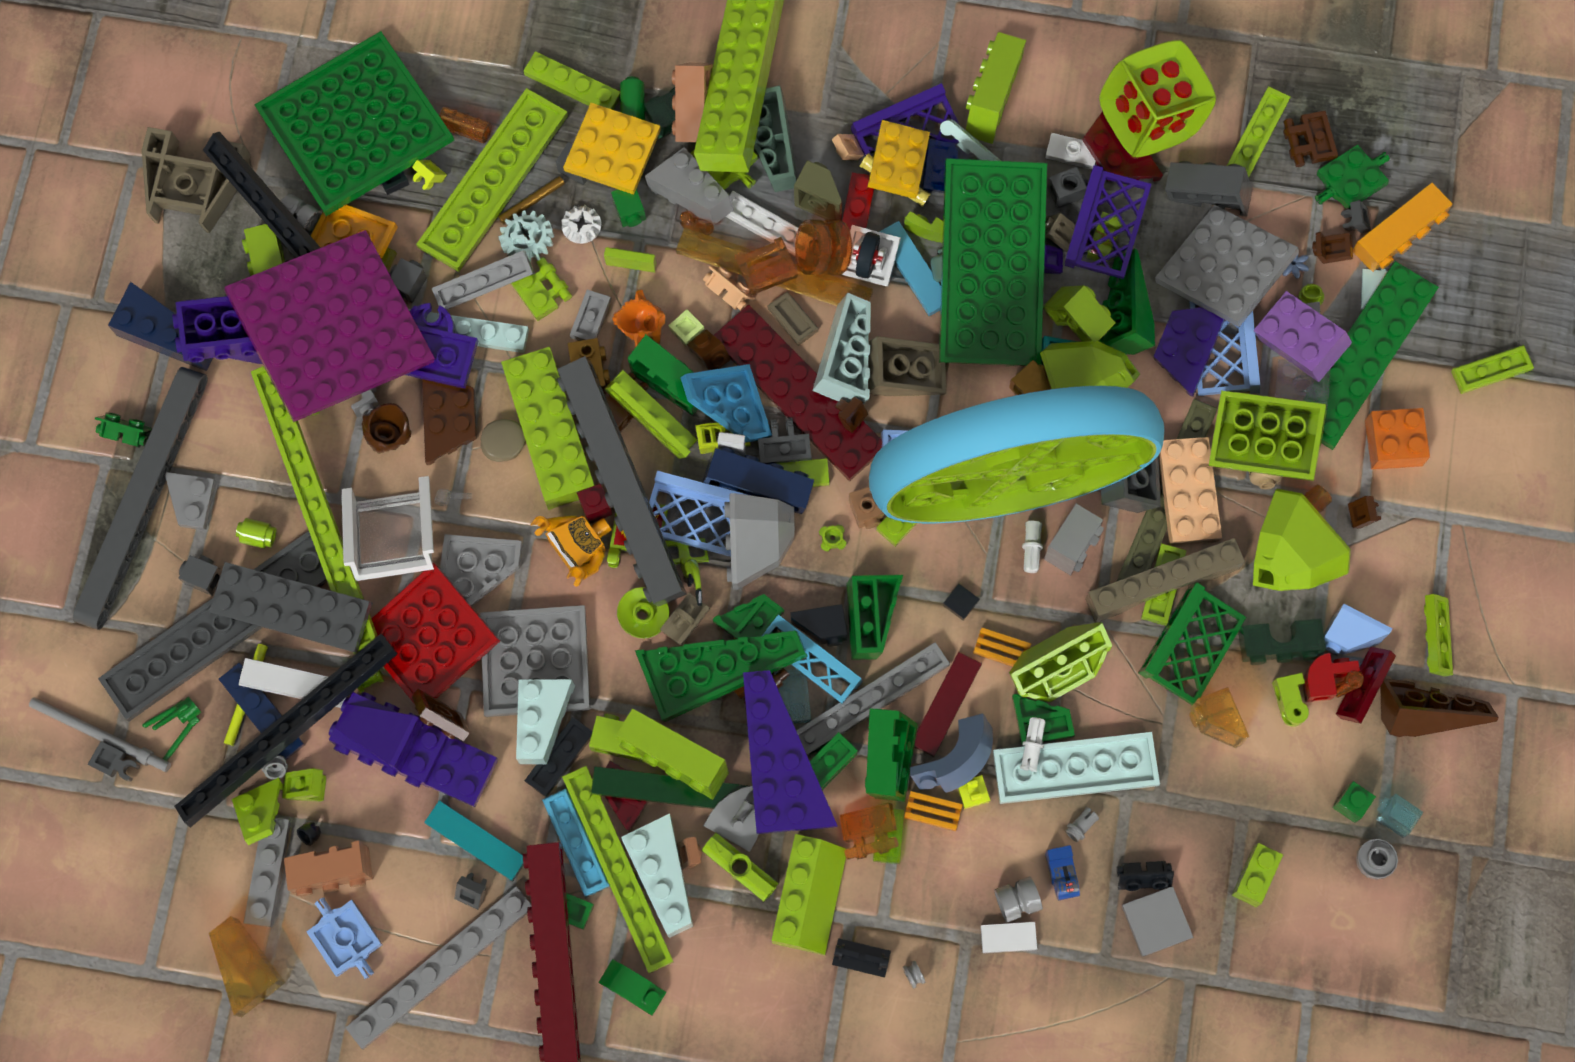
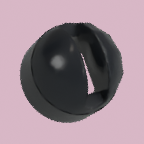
(309, 833)

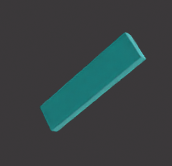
(475, 840)

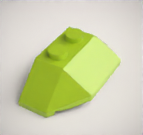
(1061, 662)

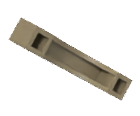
(1139, 588)

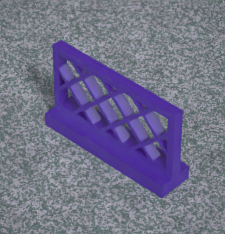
(904, 110)
(1089, 211)

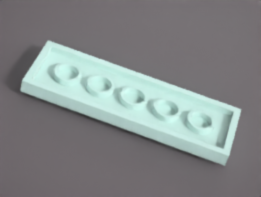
(1078, 768)

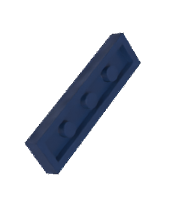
(256, 706)

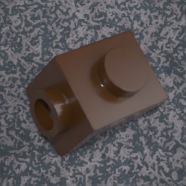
(1333, 247)
(709, 350)

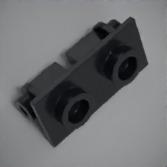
(1157, 876)
(861, 957)

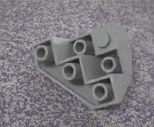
(758, 536)

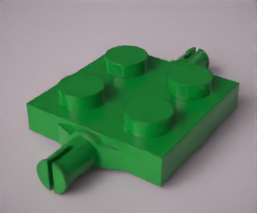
(1352, 177)

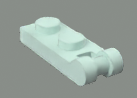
(967, 141)

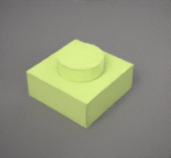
(686, 327)

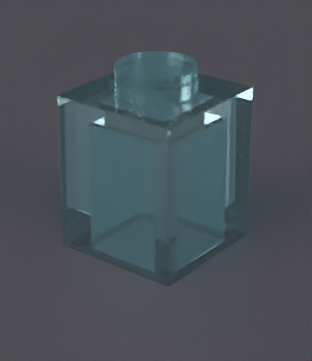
(1398, 815)

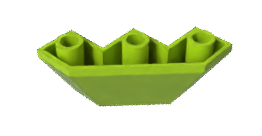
(1087, 365)
(1297, 546)

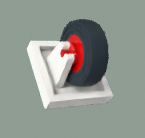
(872, 255)

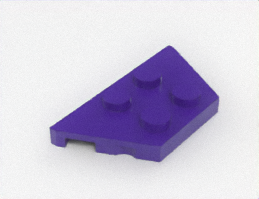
(1188, 345)

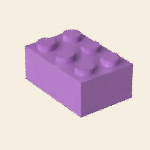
(1302, 336)

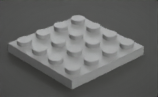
(1227, 265)
(535, 647)

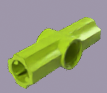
(726, 856)

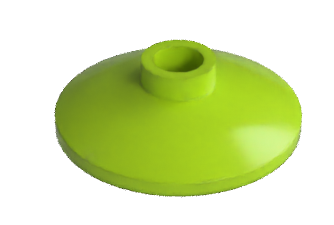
(635, 602)

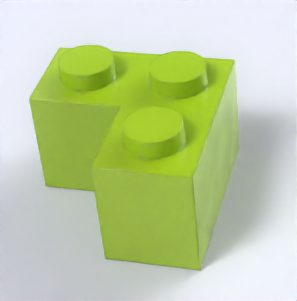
(1080, 311)

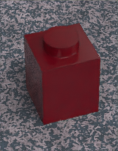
(594, 503)

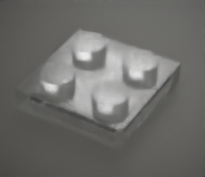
(1299, 386)

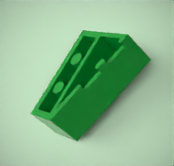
(661, 372)
(870, 613)

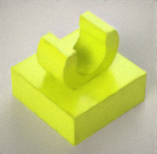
(430, 172)
(974, 793)

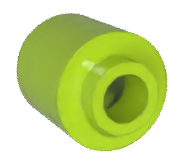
(256, 533)

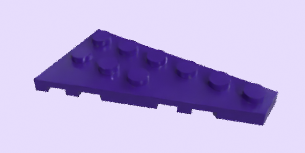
(782, 776)

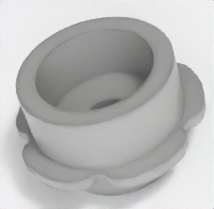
(276, 771)

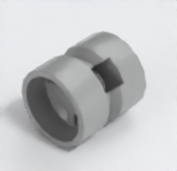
(305, 214)
(1018, 899)

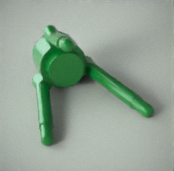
(185, 711)

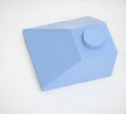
(1353, 631)

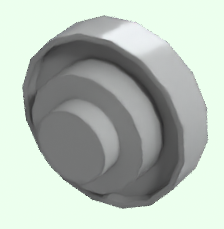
(1376, 859)

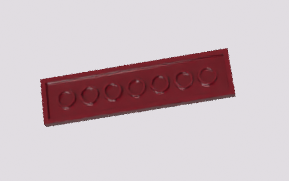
(789, 385)

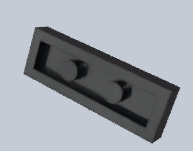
(563, 754)

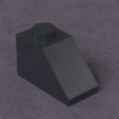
(822, 624)

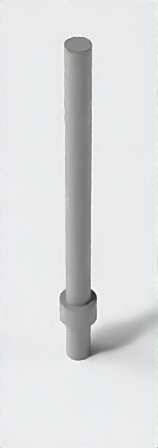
(142, 755)

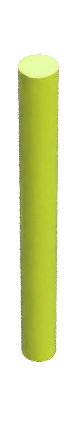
(239, 713)

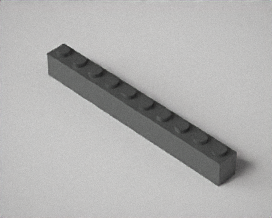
(621, 481)

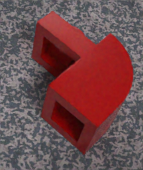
(1321, 677)

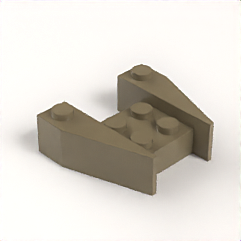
(183, 182)

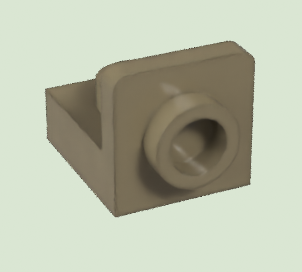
(1059, 230)

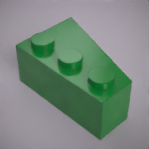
(889, 754)

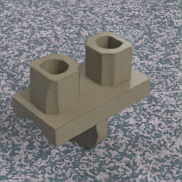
(684, 619)

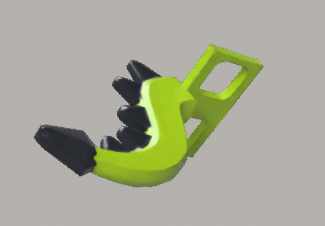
(690, 566)

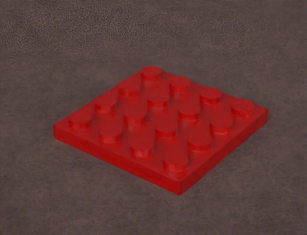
(433, 634)

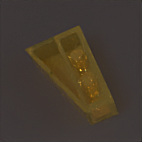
(243, 967)

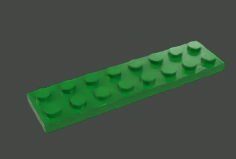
(1374, 343)

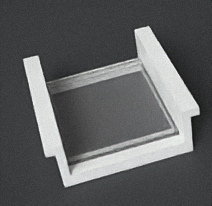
(388, 533)

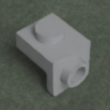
(366, 404)

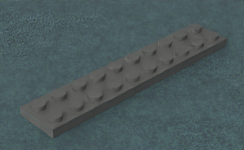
(199, 639)

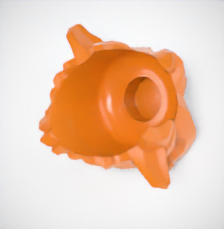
(640, 318)

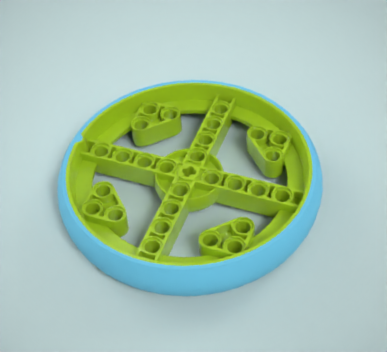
(1016, 454)

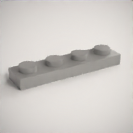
(483, 280)
(267, 876)

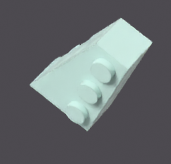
(539, 717)

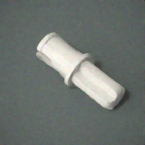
(1032, 546)
(1033, 744)

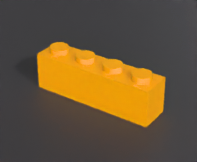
(1402, 227)

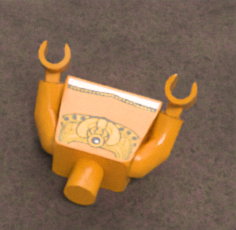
(575, 543)

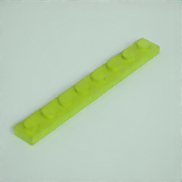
(618, 870)

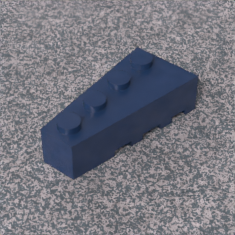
(148, 324)
(758, 479)

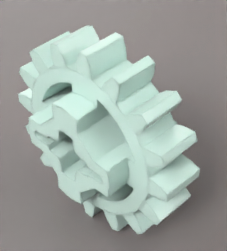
(534, 227)

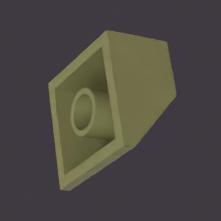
(817, 192)

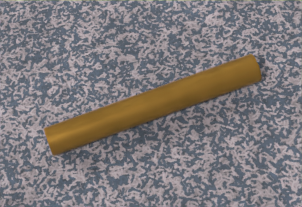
(532, 199)

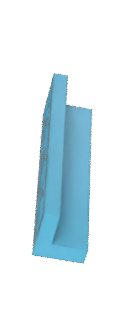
(820, 656)

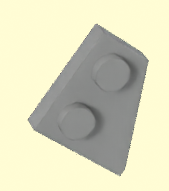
(191, 499)

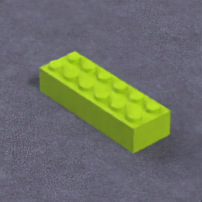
(548, 427)

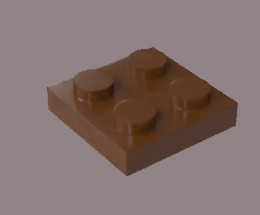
(437, 713)

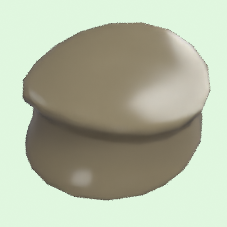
(502, 440)

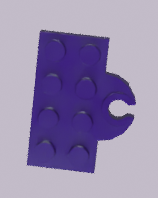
(451, 351)

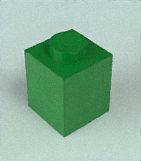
(628, 208)
(1354, 802)

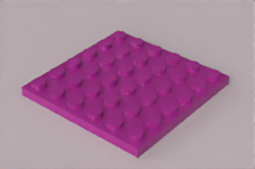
(329, 325)

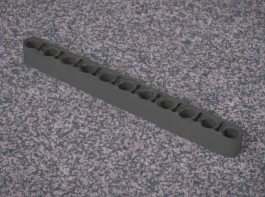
(140, 498)

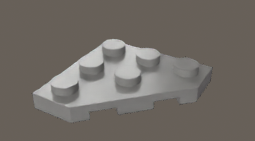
(479, 563)

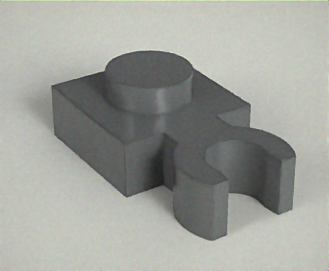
(110, 760)

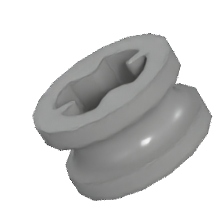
(913, 974)

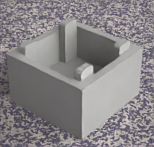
(1073, 539)

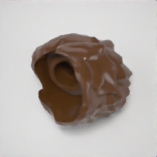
(386, 428)

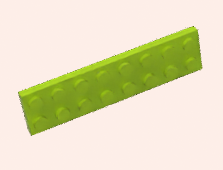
(492, 180)

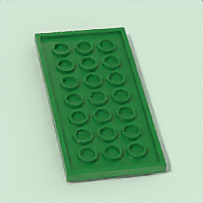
(992, 262)

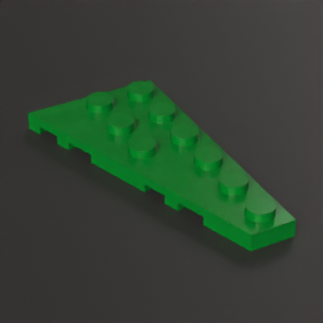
(704, 671)

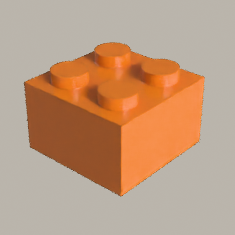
(1397, 438)

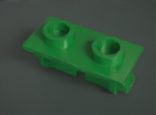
(132, 430)

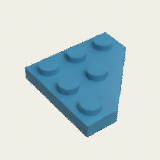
(729, 399)

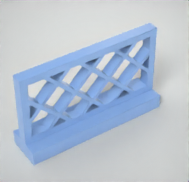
(1248, 358)
(698, 492)

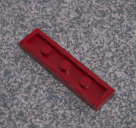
(946, 704)

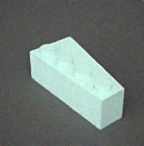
(845, 357)
(659, 868)

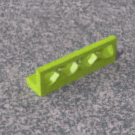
(651, 414)

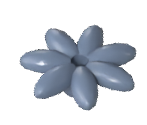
(1297, 265)

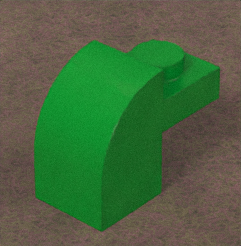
(632, 987)

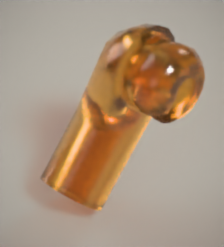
(695, 224)
(1352, 681)

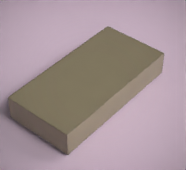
(792, 318)

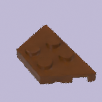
(447, 418)

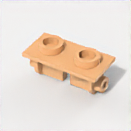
(721, 280)

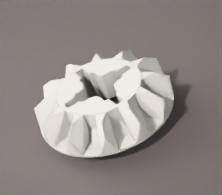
(587, 232)

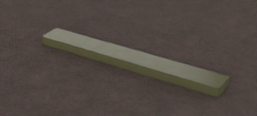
(1154, 521)

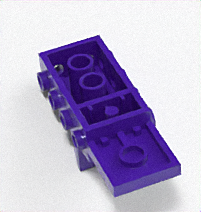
(211, 331)
(410, 748)

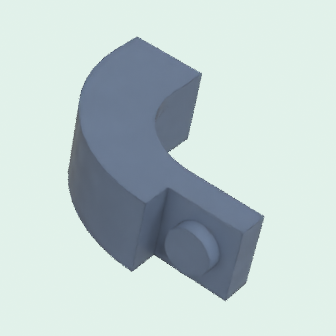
(963, 761)

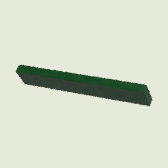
(653, 788)

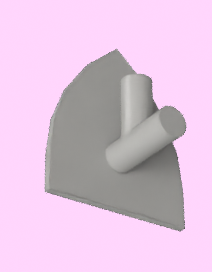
(735, 818)

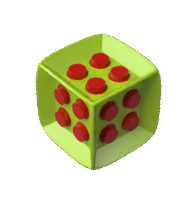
(1157, 98)

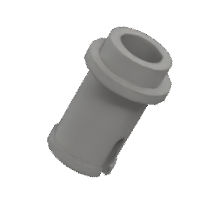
(1081, 825)

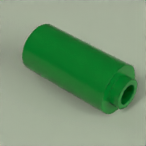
(632, 97)

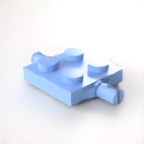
(344, 938)

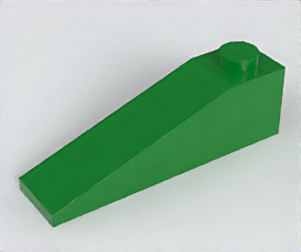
(1129, 309)

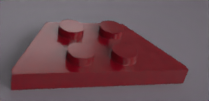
(1112, 155)

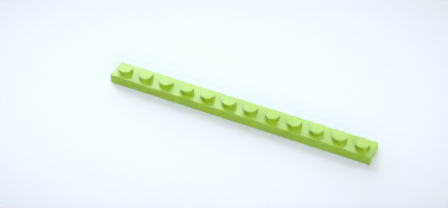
(310, 495)

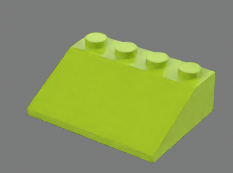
(1268, 435)

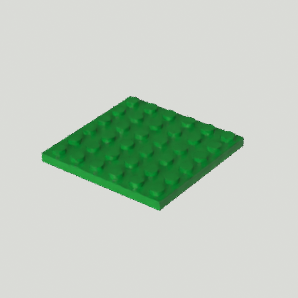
(354, 123)

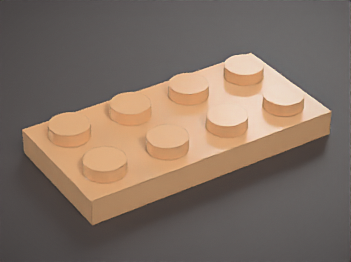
(1189, 491)

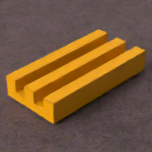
(1003, 638)
(937, 801)

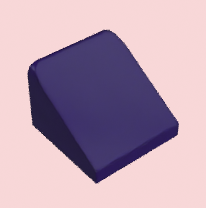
(1053, 260)

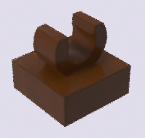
(851, 413)
(1363, 512)

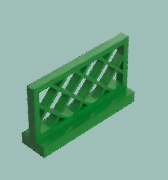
(1173, 631)

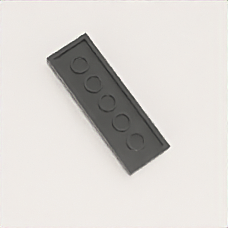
(291, 607)

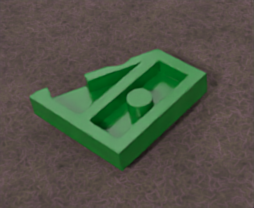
(750, 618)
(1057, 719)

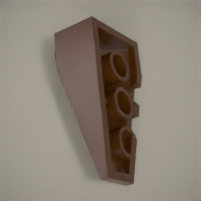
(1423, 712)

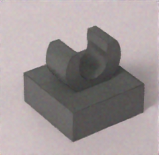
(1360, 217)
(470, 892)

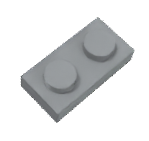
(590, 316)

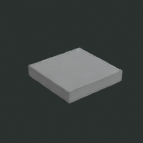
(1157, 921)

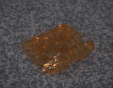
(867, 823)

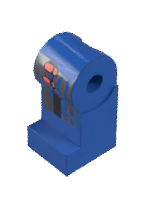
(1062, 872)

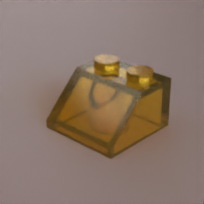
(1219, 718)

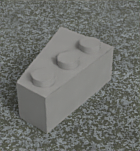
(693, 189)

